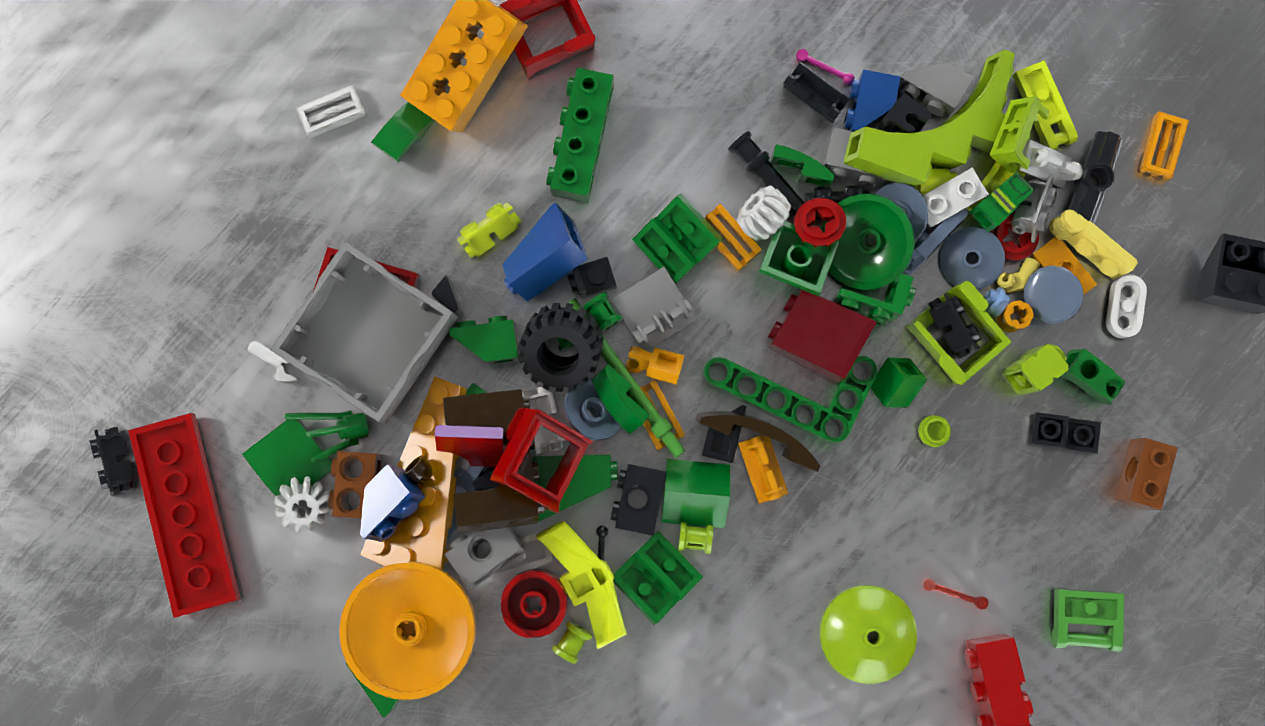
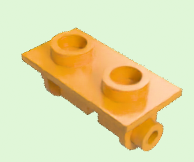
(763, 468)

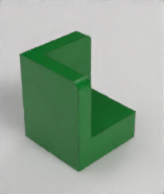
(898, 382)

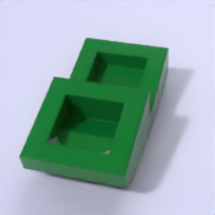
(402, 131)
(810, 170)
(612, 391)

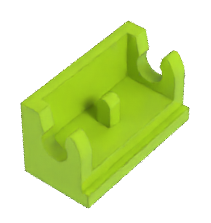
(1016, 132)

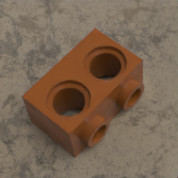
(346, 483)

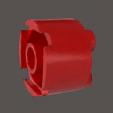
(515, 603)

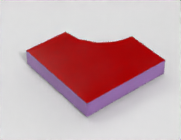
(476, 444)

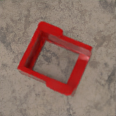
(530, 9)
(520, 436)

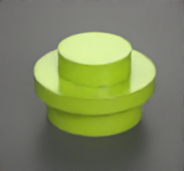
(934, 431)

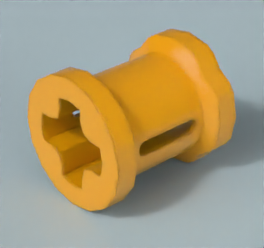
(1015, 307)

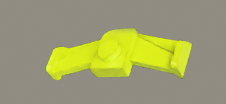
(586, 580)

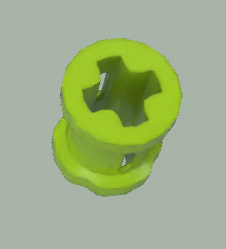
(695, 538)
(571, 642)

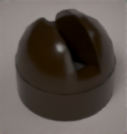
(418, 470)

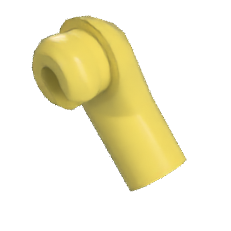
(1016, 281)

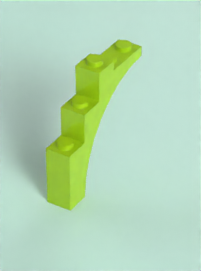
(910, 156)

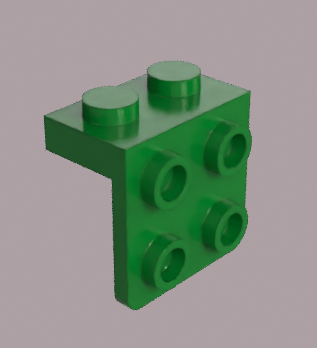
(897, 297)

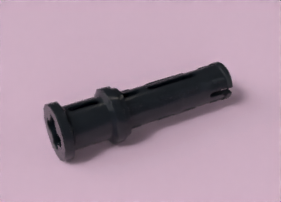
(759, 164)

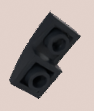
(1066, 433)

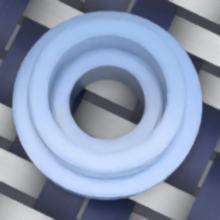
(997, 301)

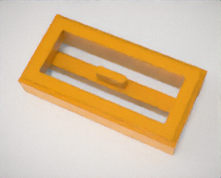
(1155, 169)
(751, 244)
(679, 432)

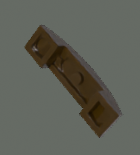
(724, 421)

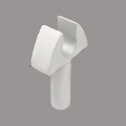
(267, 355)

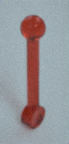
(980, 601)

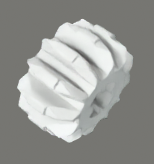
(763, 213)
(289, 502)

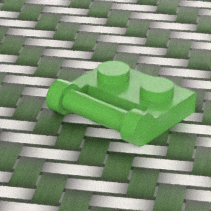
(1088, 609)

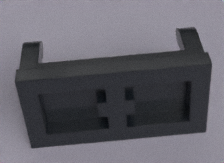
(905, 117)

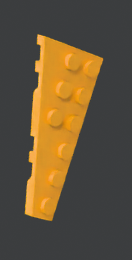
(425, 532)

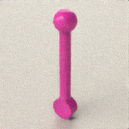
(802, 56)

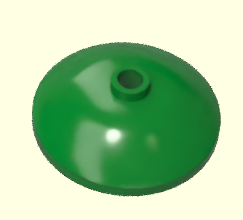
(865, 265)

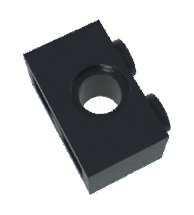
(638, 519)

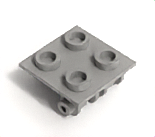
(654, 309)

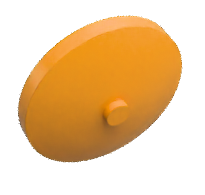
(407, 630)

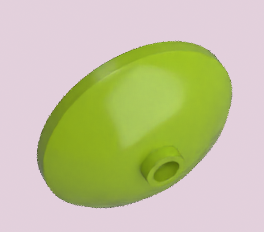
(849, 622)

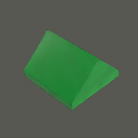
(797, 261)
(696, 493)

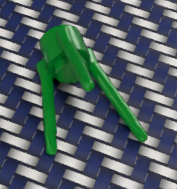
(349, 427)

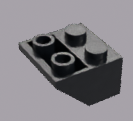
(1234, 275)

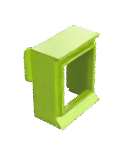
(975, 309)

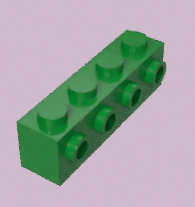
(581, 136)

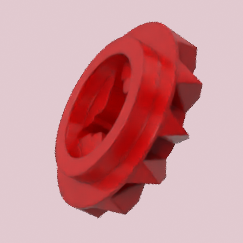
(827, 211)
(1015, 251)

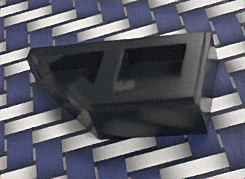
(720, 445)

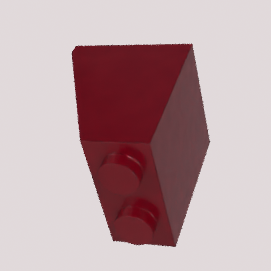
(820, 335)

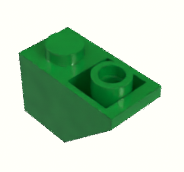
(492, 341)

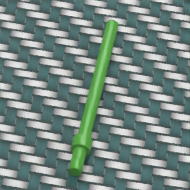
(660, 426)

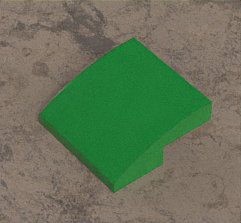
(677, 238)
(287, 455)
(656, 577)

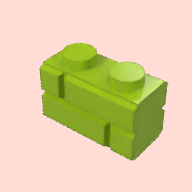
(1035, 369)

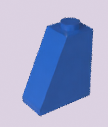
(544, 254)

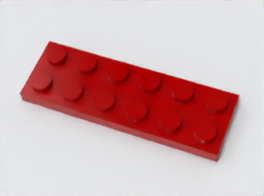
(184, 515)

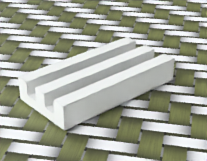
(337, 121)

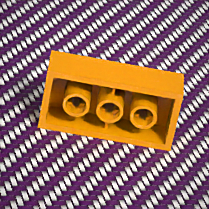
(443, 62)

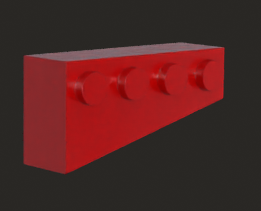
(998, 681)

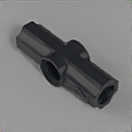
(1101, 163)

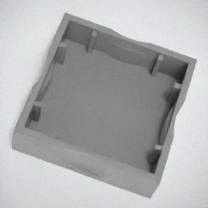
(364, 333)

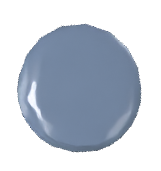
(1053, 294)

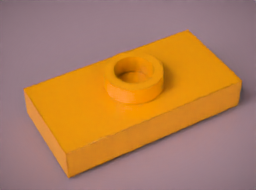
(1058, 254)

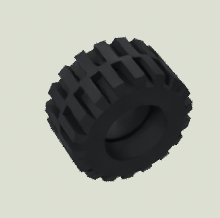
(555, 369)

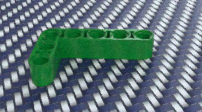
(791, 400)

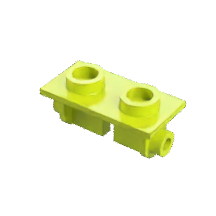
(478, 234)

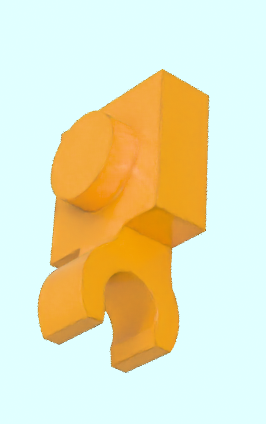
(659, 365)

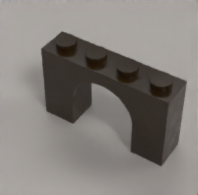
(501, 505)

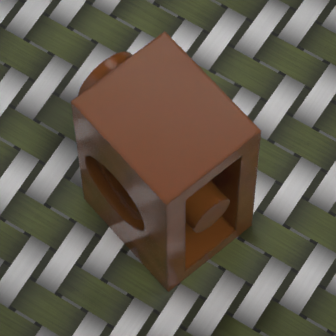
(1146, 473)

